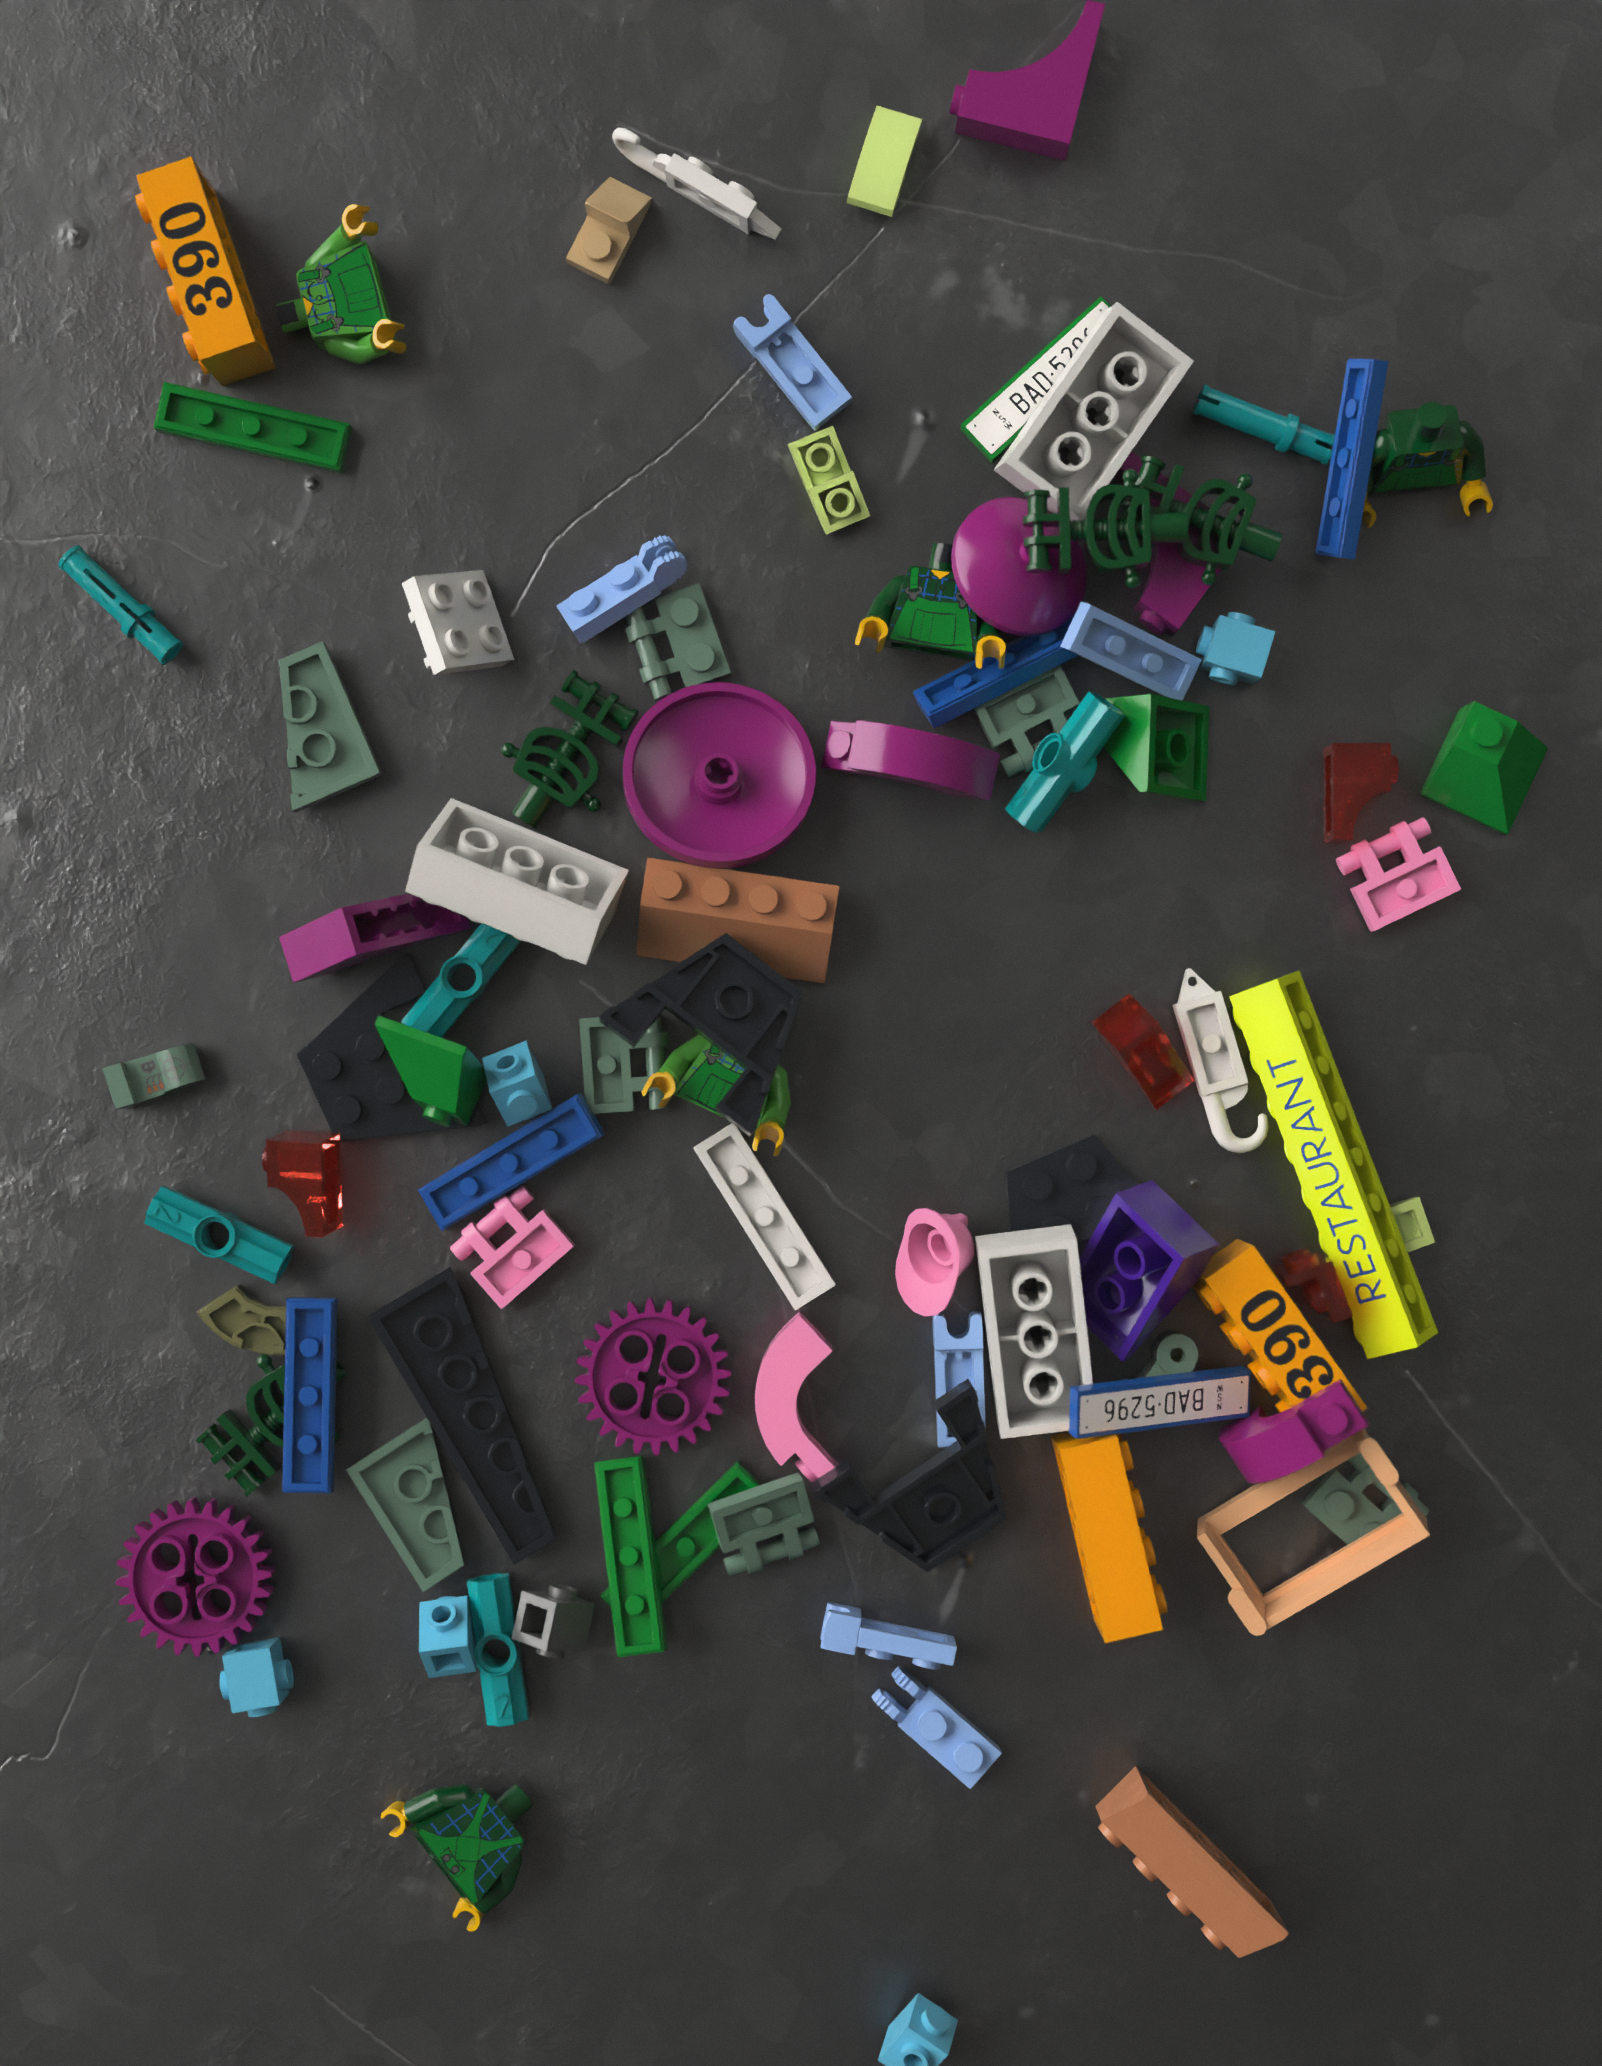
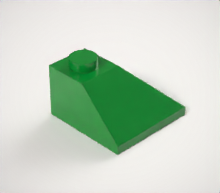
(1162, 745)
(1485, 767)
(436, 1072)

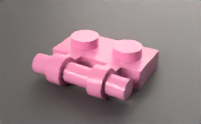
(1403, 888)
(522, 1257)

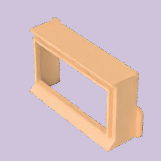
(1266, 1610)

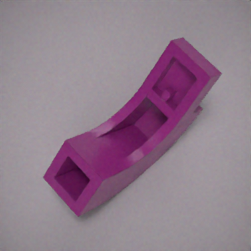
(911, 757)
(1294, 1438)

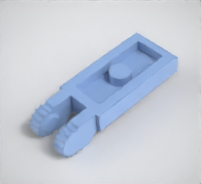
(623, 588)
(940, 1729)

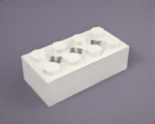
(1123, 411)
(516, 881)
(1010, 1312)

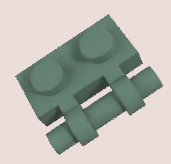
(691, 637)
(1022, 710)
(608, 1066)
(1344, 1507)
(761, 1514)

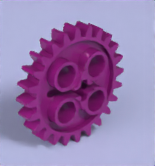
(612, 1366)
(153, 1576)

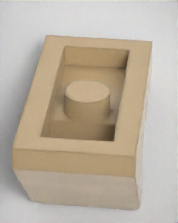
(609, 229)

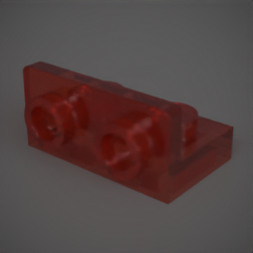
(1318, 1282)

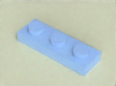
(1130, 652)

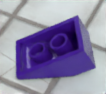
(1140, 1266)

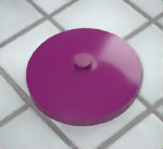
(719, 775)

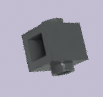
(553, 1620)

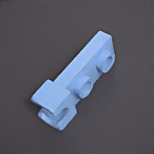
(793, 364)
(956, 1360)
(846, 1629)

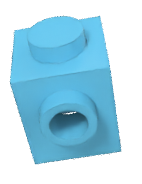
(1234, 649)
(517, 1083)
(446, 1636)
(256, 1677)
(918, 2035)

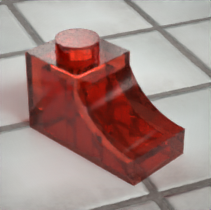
(1350, 780)
(1143, 1050)
(309, 1173)

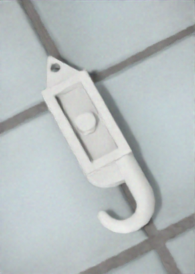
(695, 182)

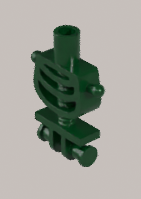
(1149, 529)
(1243, 535)
(542, 791)
(265, 1429)

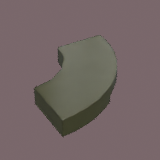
(247, 1322)

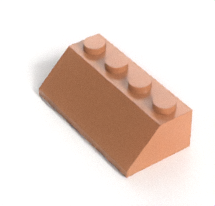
(771, 916)
(1190, 1866)

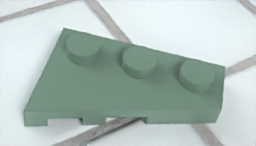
(323, 730)
(411, 1503)

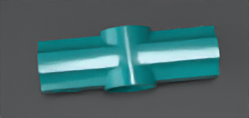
(1064, 762)
(441, 1003)
(192, 1221)
(500, 1678)

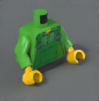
(344, 296)
(705, 1078)

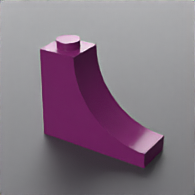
(1033, 104)
(1173, 583)
(366, 932)

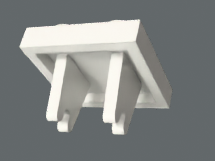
(457, 621)

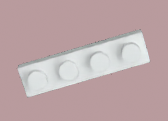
(764, 1216)

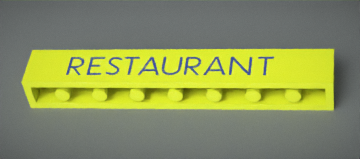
(1333, 1165)

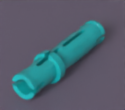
(1265, 424)
(158, 642)

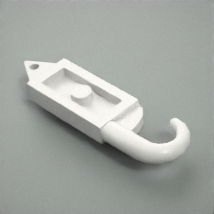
(1215, 1060)

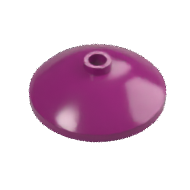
(993, 577)

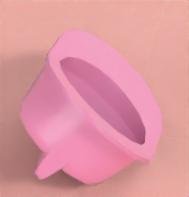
(932, 1258)

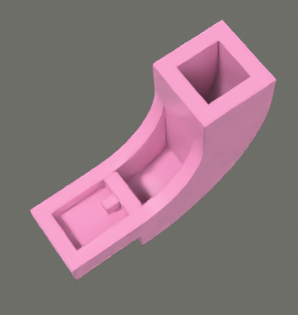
(781, 1373)

